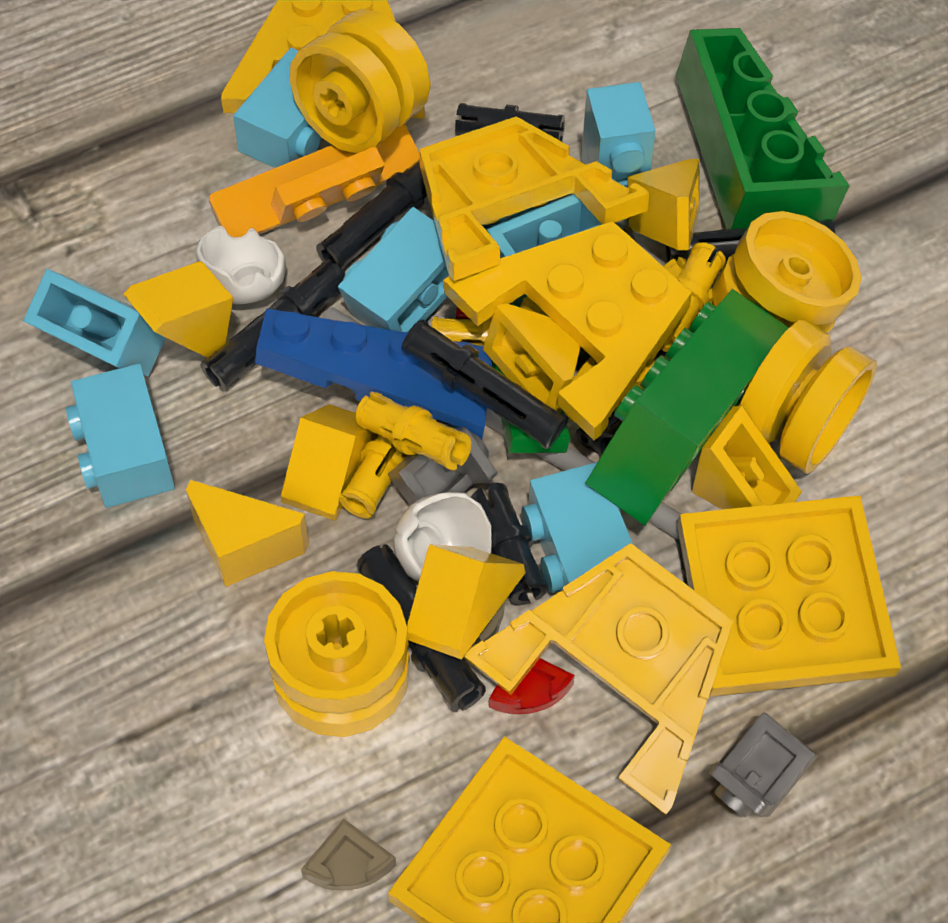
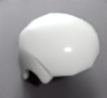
(244, 265)
(440, 520)

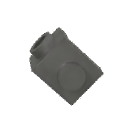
(423, 477)
(762, 768)

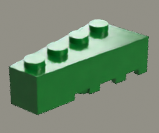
(751, 135)
(683, 403)

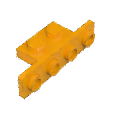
(311, 185)

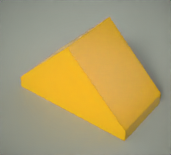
(671, 205)
(185, 307)
(532, 351)
(324, 460)
(741, 467)
(245, 532)
(459, 596)

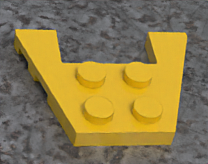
(286, 27)
(503, 172)
(601, 295)
(641, 638)

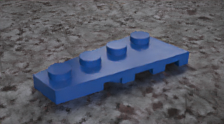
(365, 362)

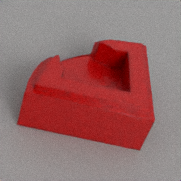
(538, 690)

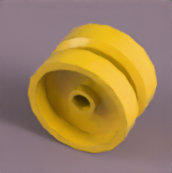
(360, 80)
(792, 270)
(807, 394)
(338, 653)

